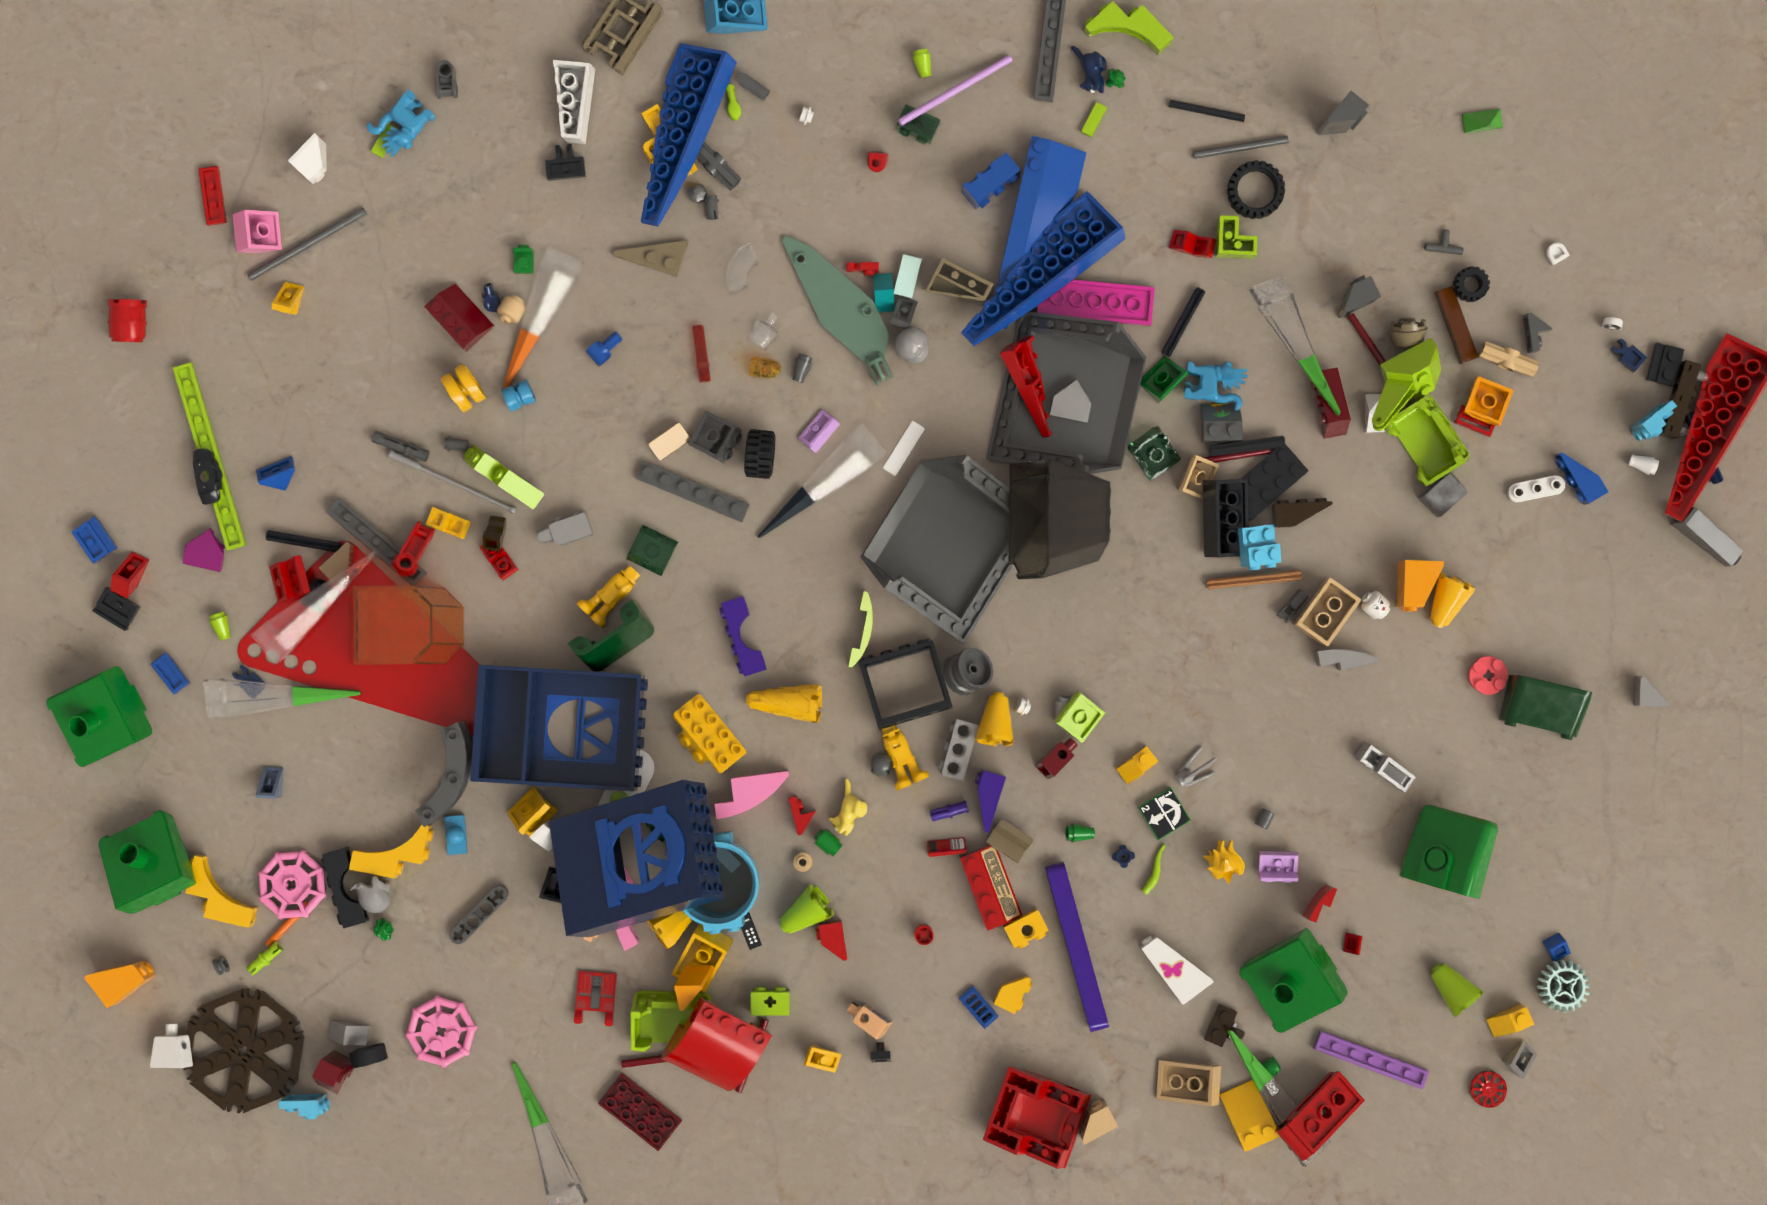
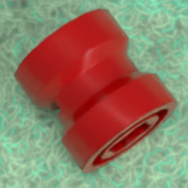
(924, 934)

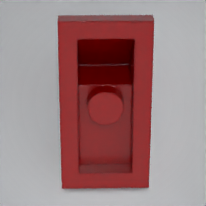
(801, 820)

